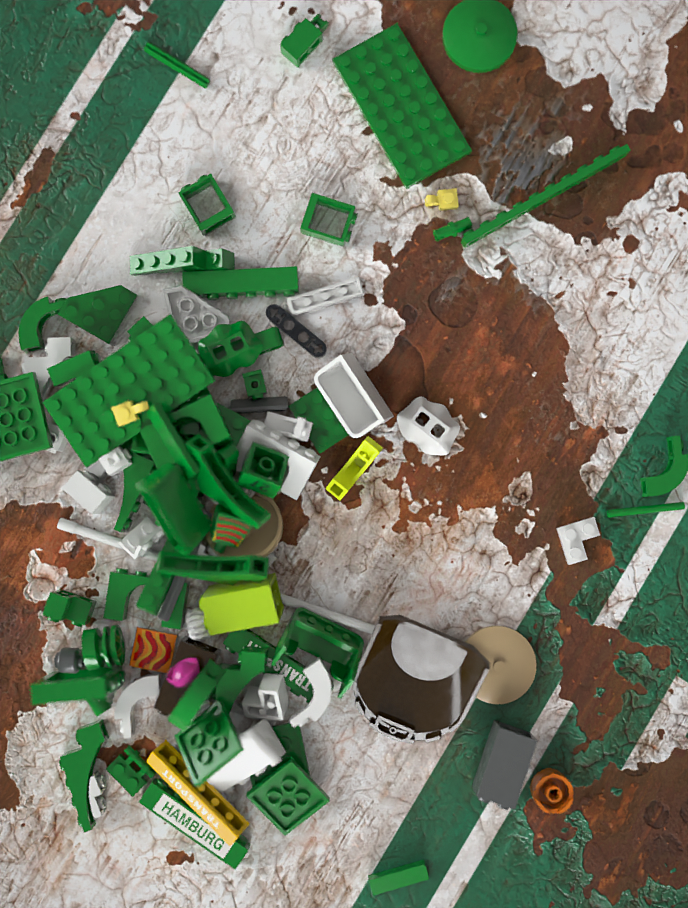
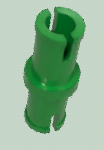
(452, 229)

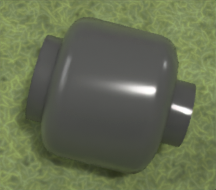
(69, 660)

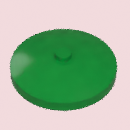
(479, 35)

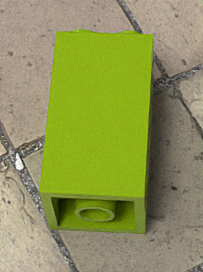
(241, 605)

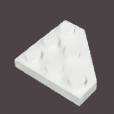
(193, 313)

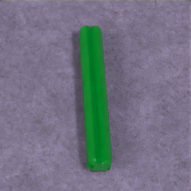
(177, 65)

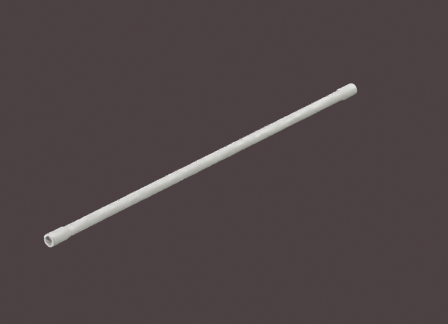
(75, 528)

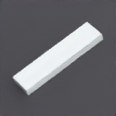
(325, 296)

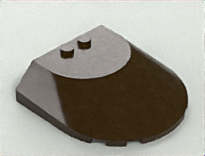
(416, 680)

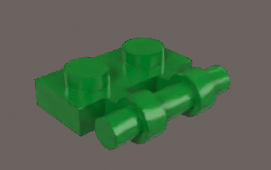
(127, 774)

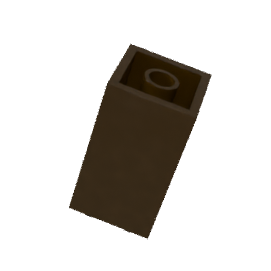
(171, 695)

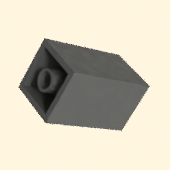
(504, 765)

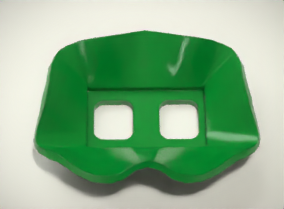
(222, 335)

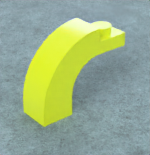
(354, 468)

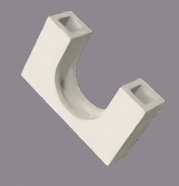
(301, 460)

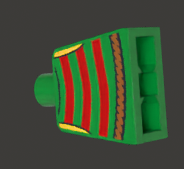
(227, 529)

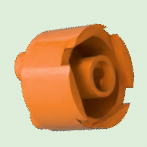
(551, 802)

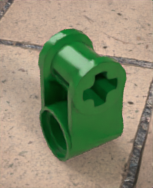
(229, 456)

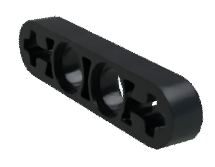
(294, 333)

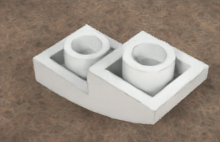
(97, 787)

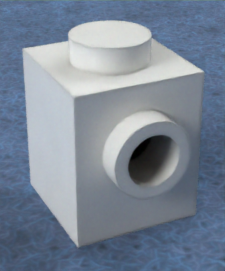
(58, 439)

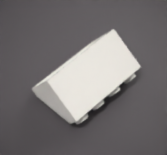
(352, 395)
(260, 750)

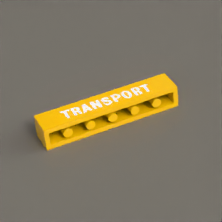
(204, 799)

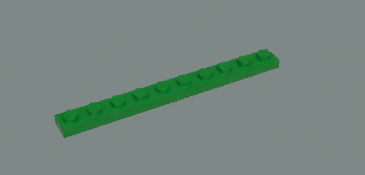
(550, 192)

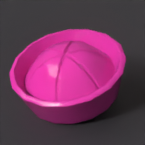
(184, 672)

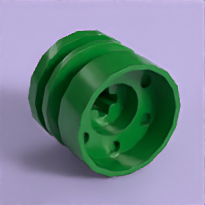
(103, 647)

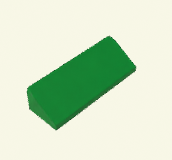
(398, 877)

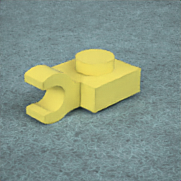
(445, 199)
(128, 412)

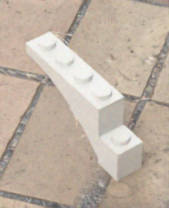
(58, 350)

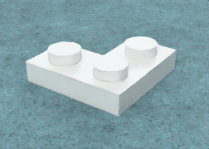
(572, 537)

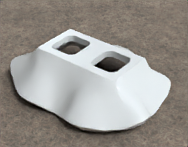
(422, 434)

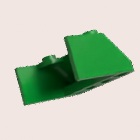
(324, 640)

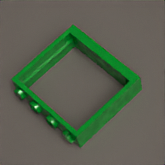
(82, 686)

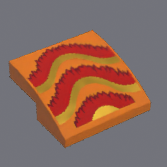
(152, 650)

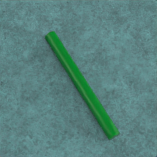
(645, 509)

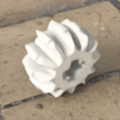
(196, 626)

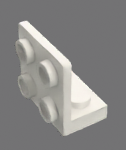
(141, 538)

